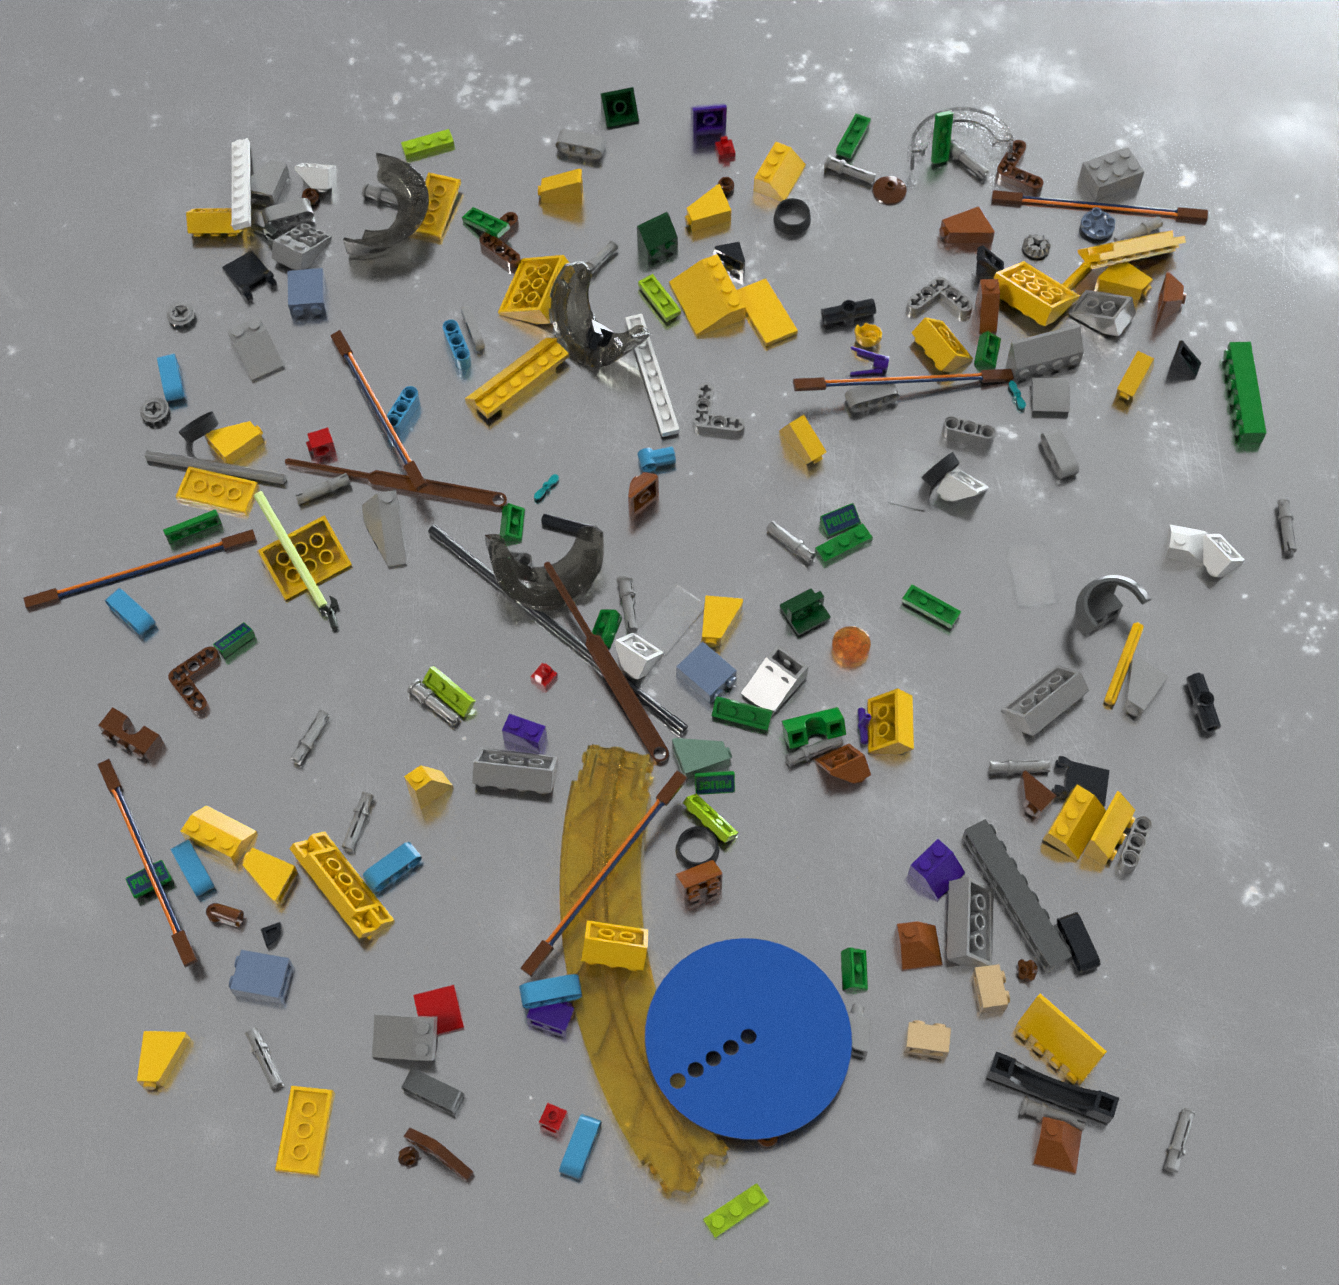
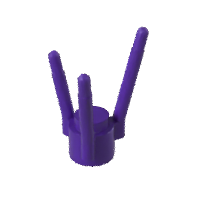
(880, 362)

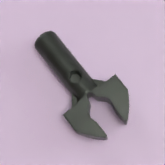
(267, 230)
(330, 612)

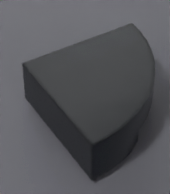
(272, 934)

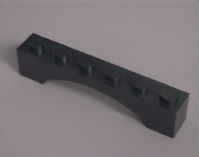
(1082, 1100)

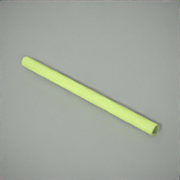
(290, 549)

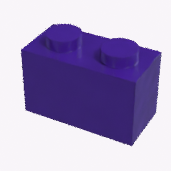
(524, 732)
(552, 1017)

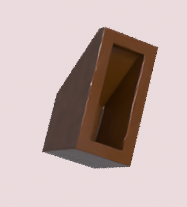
(1035, 796)

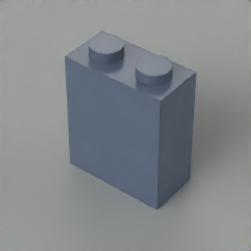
(306, 291)
(706, 672)
(260, 976)

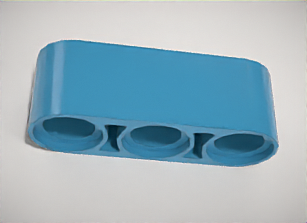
(456, 345)
(170, 377)
(406, 404)
(130, 611)
(392, 866)
(192, 868)
(550, 991)
(580, 1146)

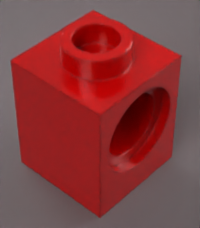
(320, 442)
(553, 1119)

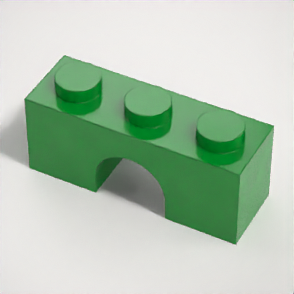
(825, 722)

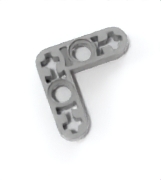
(942, 293)
(709, 419)

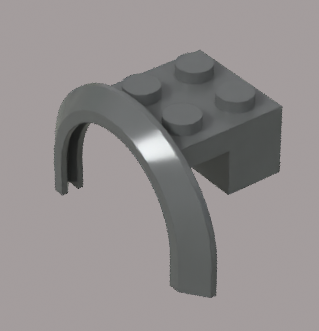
(1099, 603)

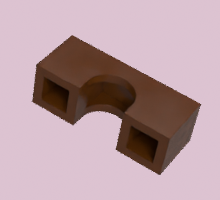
(143, 743)

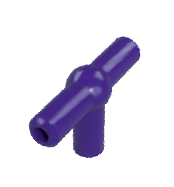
(864, 719)

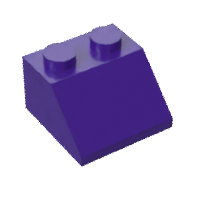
(708, 118)
(936, 868)

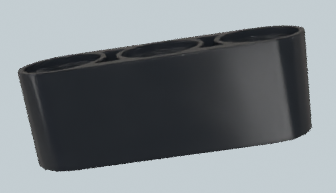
(1076, 936)

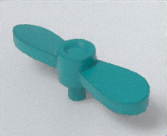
(1017, 395)
(546, 486)

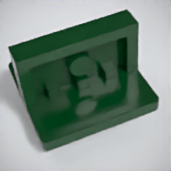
(805, 611)

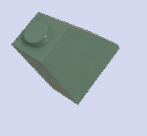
(700, 756)

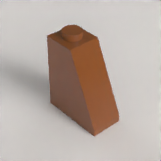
(967, 227)
(987, 305)

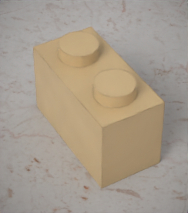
(990, 988)
(927, 1039)

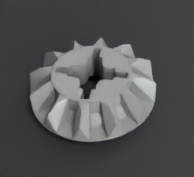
(1035, 251)
(183, 308)
(148, 407)

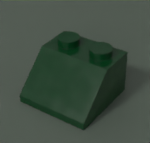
(656, 237)

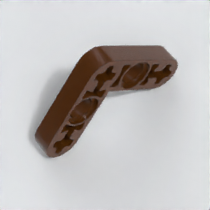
(1013, 171)
(496, 243)
(186, 681)
(435, 1148)

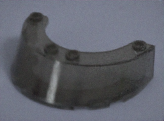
(412, 202)
(572, 317)
(533, 585)

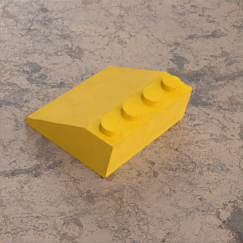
(530, 289)
(1034, 293)
(708, 296)
(316, 547)
(1059, 1040)

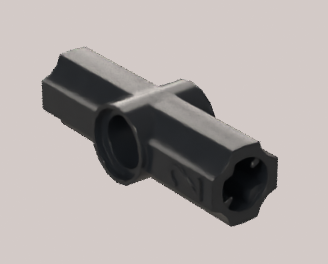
(855, 309)
(1206, 712)

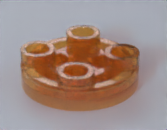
(851, 644)

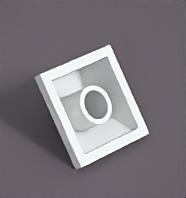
(317, 175)
(959, 485)
(1185, 545)
(1219, 555)
(636, 655)

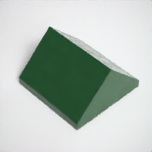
(619, 107)

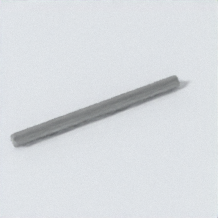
(218, 467)

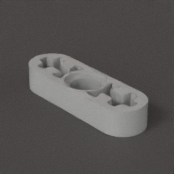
(472, 328)

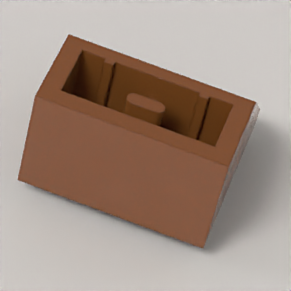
(699, 881)

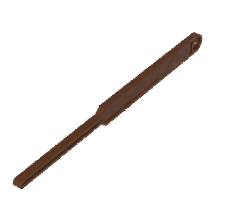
(403, 484)
(614, 676)

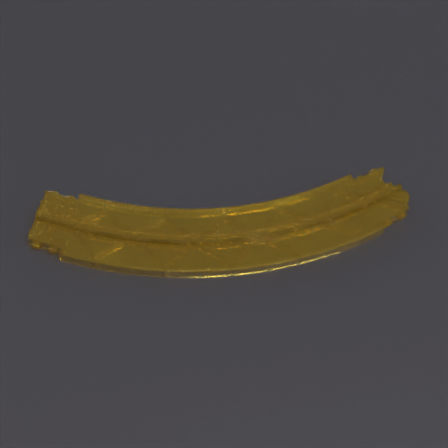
(615, 1001)

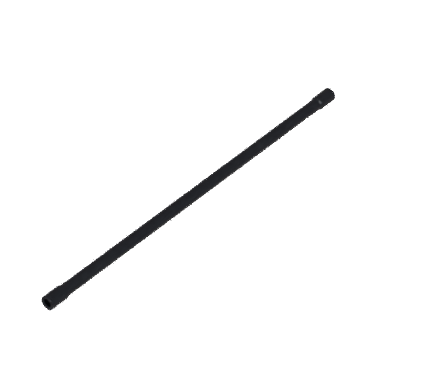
(672, 720)

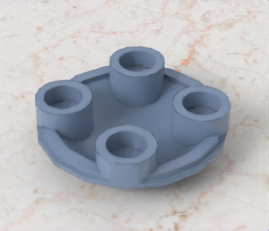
(1097, 224)

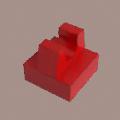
(725, 148)
(544, 676)

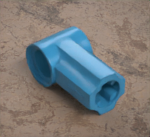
(651, 459)

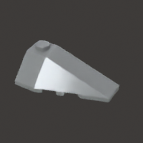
(384, 523)

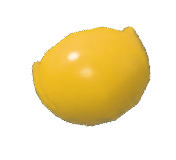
(868, 335)

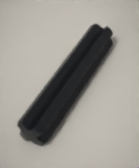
(562, 523)

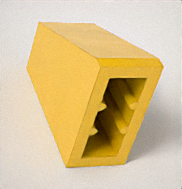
(562, 188)
(708, 210)
(1124, 280)
(1135, 376)
(803, 440)
(234, 441)
(719, 618)
(426, 785)
(270, 874)
(159, 1056)

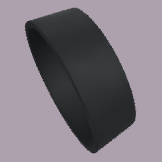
(792, 229)
(199, 427)
(940, 469)
(687, 863)

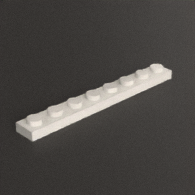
(241, 184)
(654, 381)

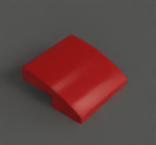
(443, 1005)

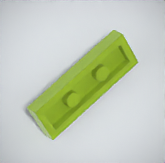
(427, 144)
(659, 297)
(448, 691)
(710, 818)
(735, 1210)

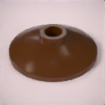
(889, 190)

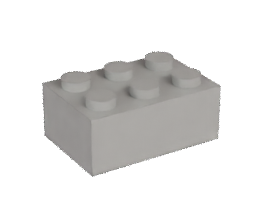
(1111, 173)

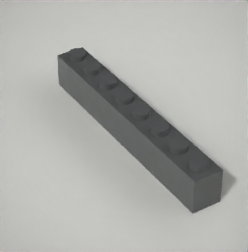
(1017, 896)

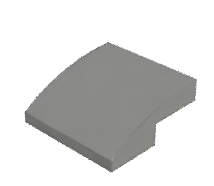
(1050, 395)

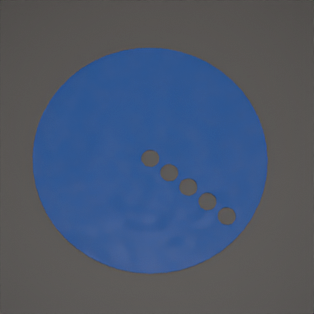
(767, 1084)

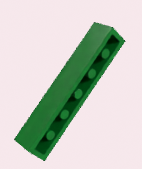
(1245, 392)

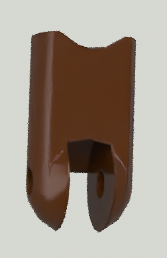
(224, 914)

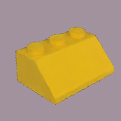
(778, 172)
(210, 221)
(941, 345)
(891, 723)
(1075, 822)
(1110, 830)
(218, 834)
(615, 945)

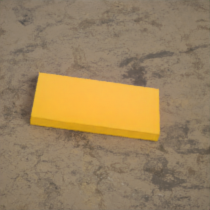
(442, 195)
(766, 312)
(217, 491)
(304, 1131)

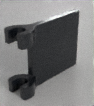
(247, 271)
(1087, 776)

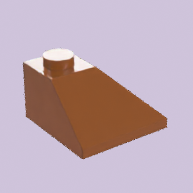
(1170, 297)
(642, 491)
(845, 764)
(917, 945)
(1057, 1145)

